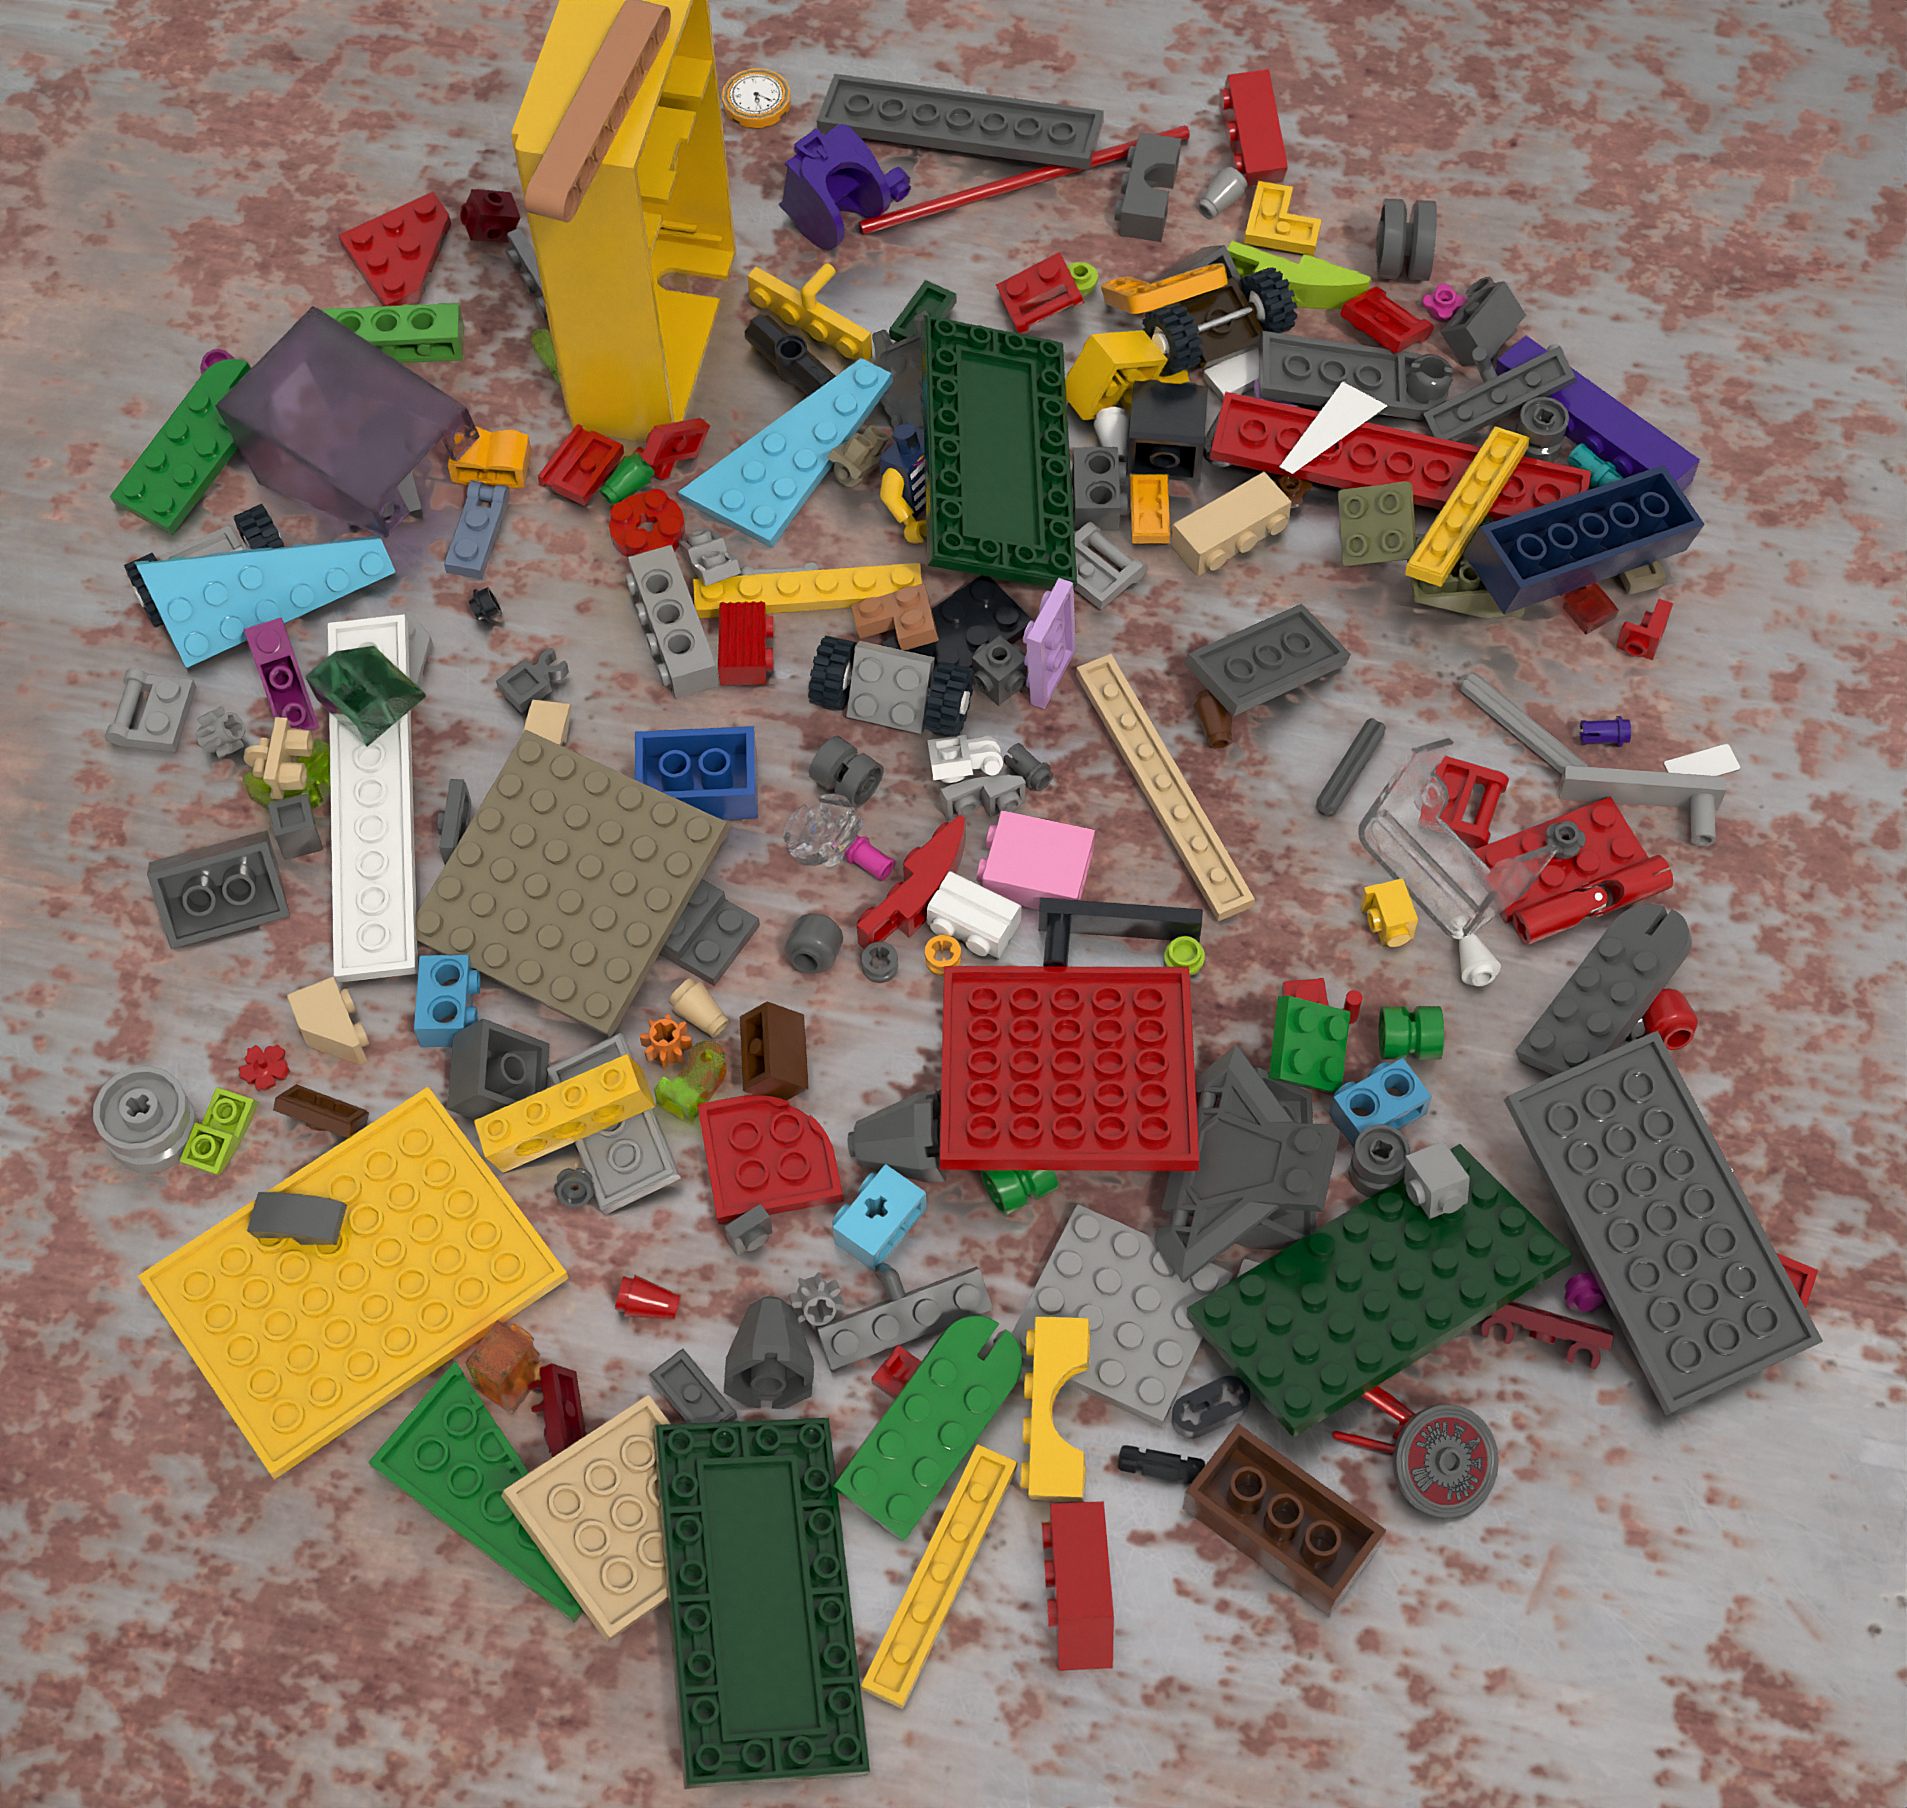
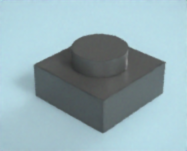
(749, 1230)

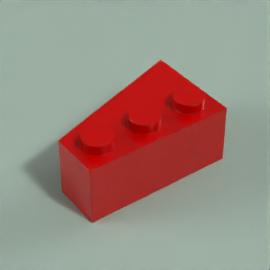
(1253, 127)

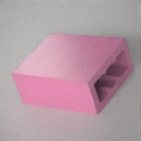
(1036, 859)

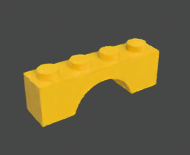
(1059, 1353)

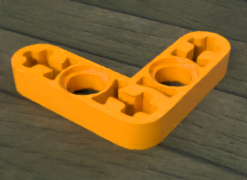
(1140, 297)

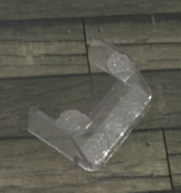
(1436, 864)

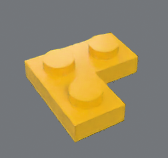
(1275, 228)

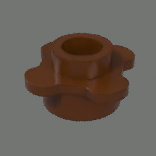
(1295, 495)

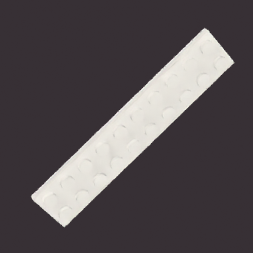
(373, 827)

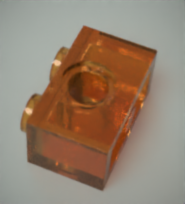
(505, 1365)

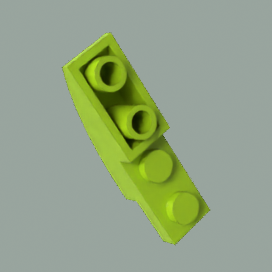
(1313, 280)

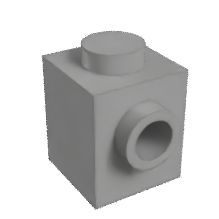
(1436, 1180)

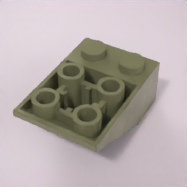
(1460, 592)

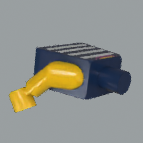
(904, 480)

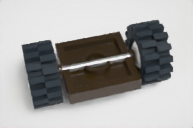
(1221, 321)

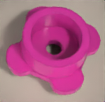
(1443, 302)

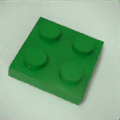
(1309, 1044)

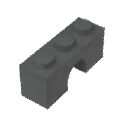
(1152, 165)

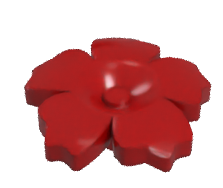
(264, 1067)

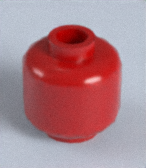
(1672, 1018)

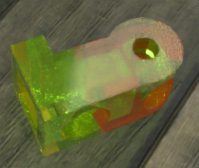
(694, 1083)

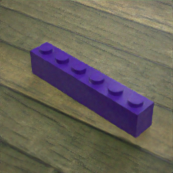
(1609, 426)

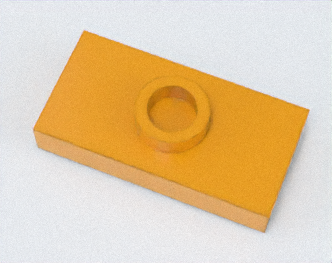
(1149, 509)

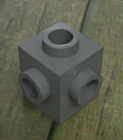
(999, 669)

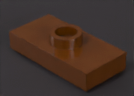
(321, 1111)

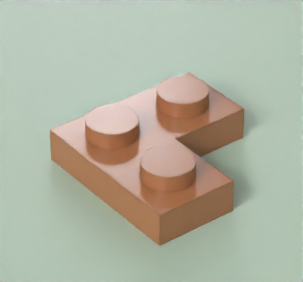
(902, 610)

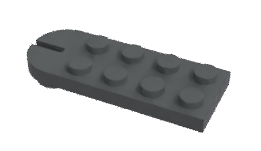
(1313, 369)
(1609, 989)

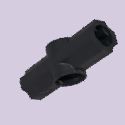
(788, 354)

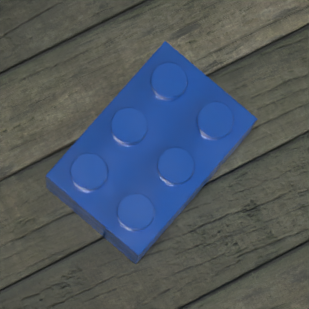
(702, 768)

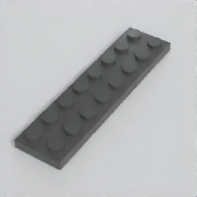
(962, 121)

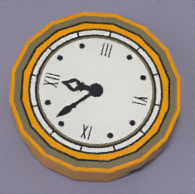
(756, 98)

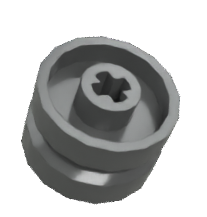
(1406, 239)

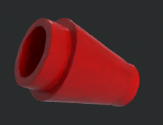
(646, 1300)

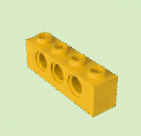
(564, 1113)

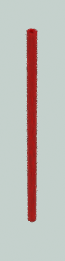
(1001, 186)

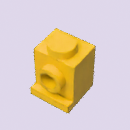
(1390, 912)

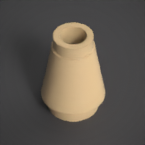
(698, 1007)

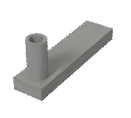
(1698, 792)

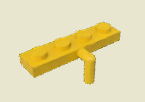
(808, 314)

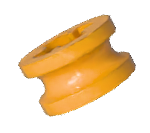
(941, 943)

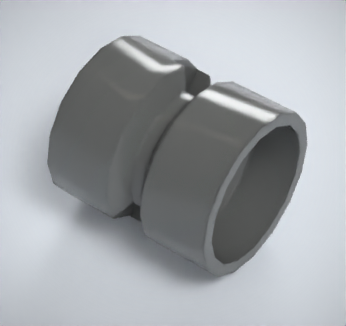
(1545, 424)
(846, 771)
(1378, 1159)

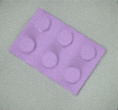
(1050, 642)

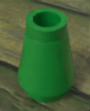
(627, 479)

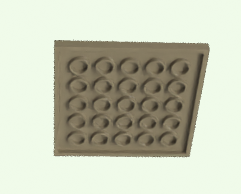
(569, 882)

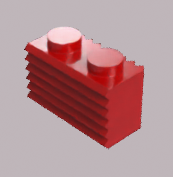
(743, 643)

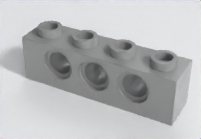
(660, 572)

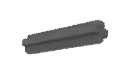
(1350, 767)

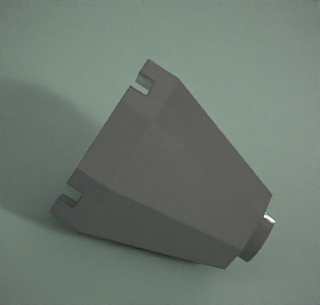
(902, 1137)
(769, 1357)

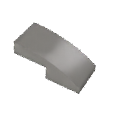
(708, 556)
(992, 792)

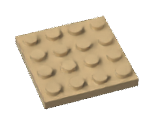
(600, 1518)

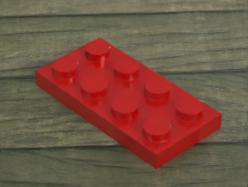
(1607, 848)

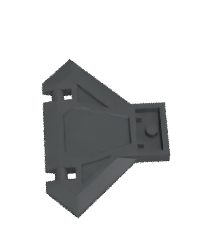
(1248, 1166)

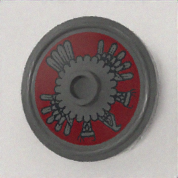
(1445, 1460)

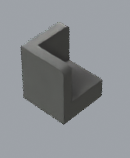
(295, 826)

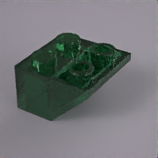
(364, 691)

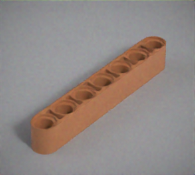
(597, 110)

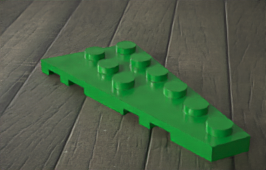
(456, 1468)

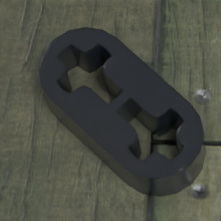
(1206, 1398)

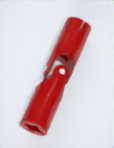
(1569, 908)

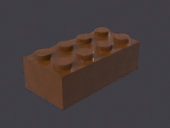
(1283, 1519)

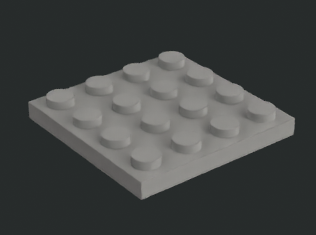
(1134, 1310)

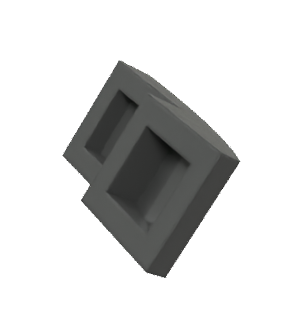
(297, 1216)

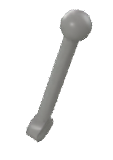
(747, 570)

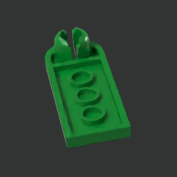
(183, 454)
(931, 1424)

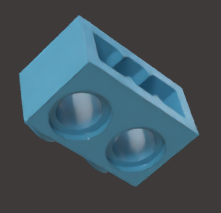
(439, 1001)
(1374, 1098)

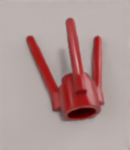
(1392, 1407)

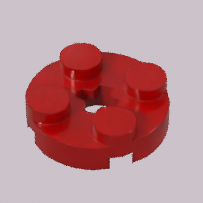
(642, 508)

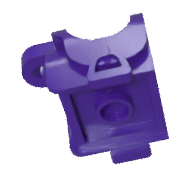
(833, 176)

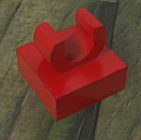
(895, 1371)

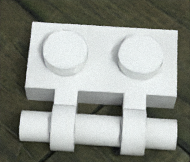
(956, 757)

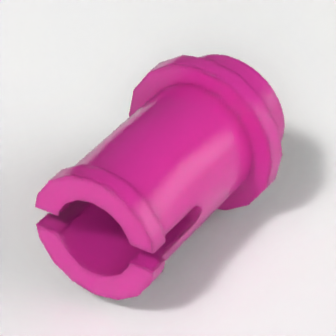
(869, 858)

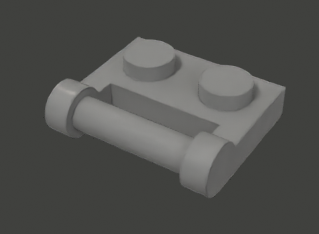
(1097, 578)
(163, 714)

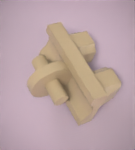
(273, 758)

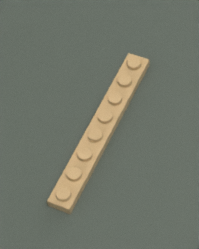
(1165, 788)

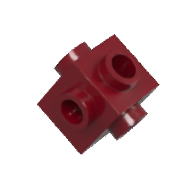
(489, 215)

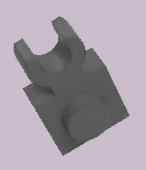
(530, 681)

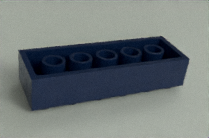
(1583, 539)

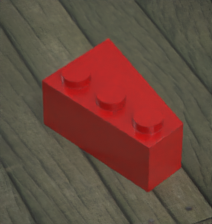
(1081, 1585)

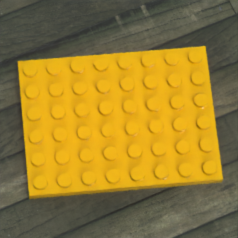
(331, 1333)

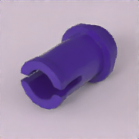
(1606, 731)

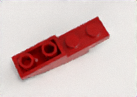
(923, 874)

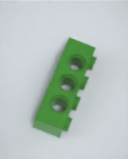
(408, 331)

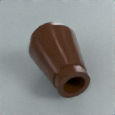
(1214, 720)

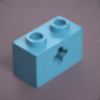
(875, 1238)

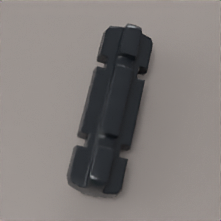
(1159, 1464)

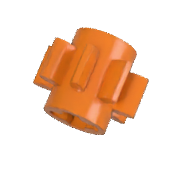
(666, 1041)

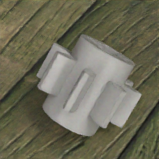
(220, 732)
(816, 1300)

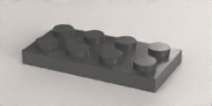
(1267, 659)

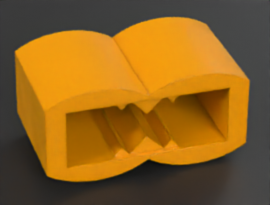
(493, 459)

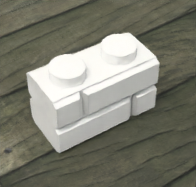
(973, 915)

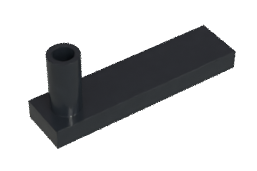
(1067, 916)

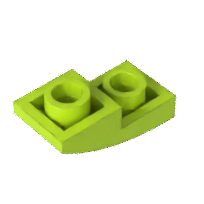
(220, 1132)

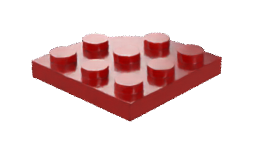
(766, 1156)

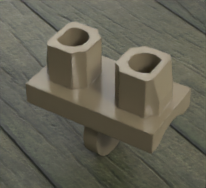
(858, 456)

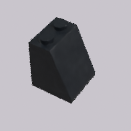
(1167, 430)

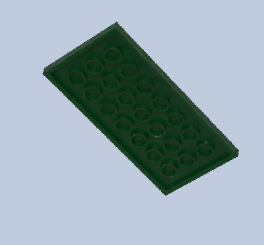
(1374, 1295)

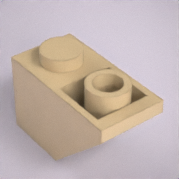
(326, 1023)

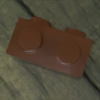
(773, 1051)

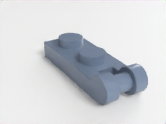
(477, 530)

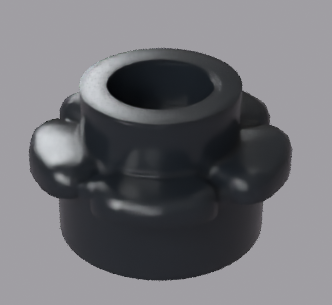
(485, 605)

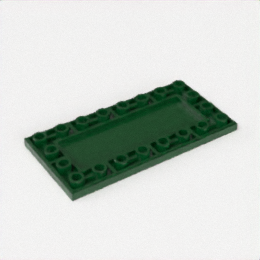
(996, 453)
(758, 1603)

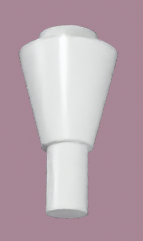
(1477, 962)

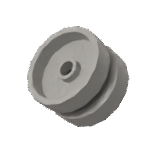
(144, 1118)

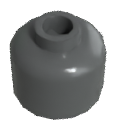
(813, 943)

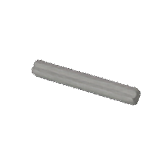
(1519, 723)

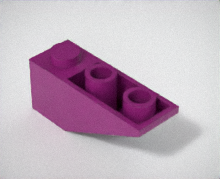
(281, 674)

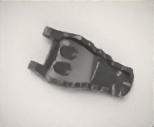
(903, 359)

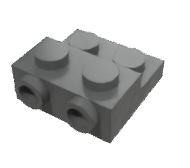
(709, 934)

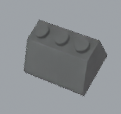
(218, 889)

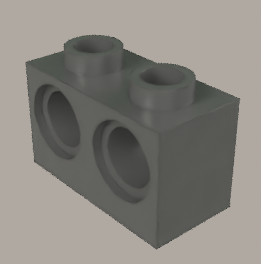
(1098, 495)

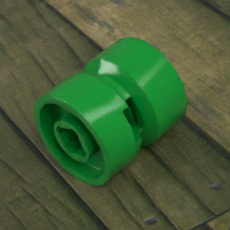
(1411, 1032)
(1012, 1187)

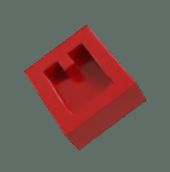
(1645, 639)

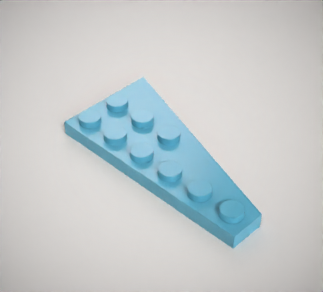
(779, 468)
(219, 595)

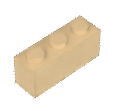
(1231, 524)

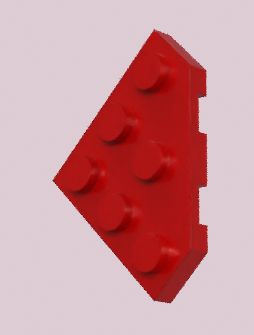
(399, 249)

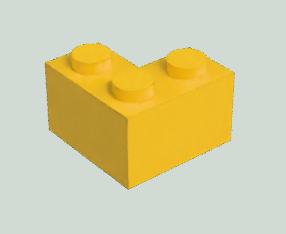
(1109, 368)

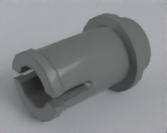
(1036, 774)

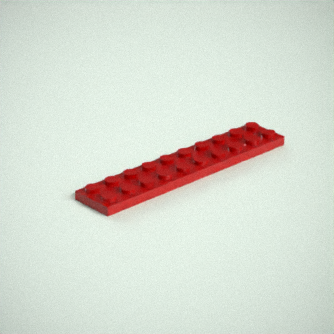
(1264, 432)

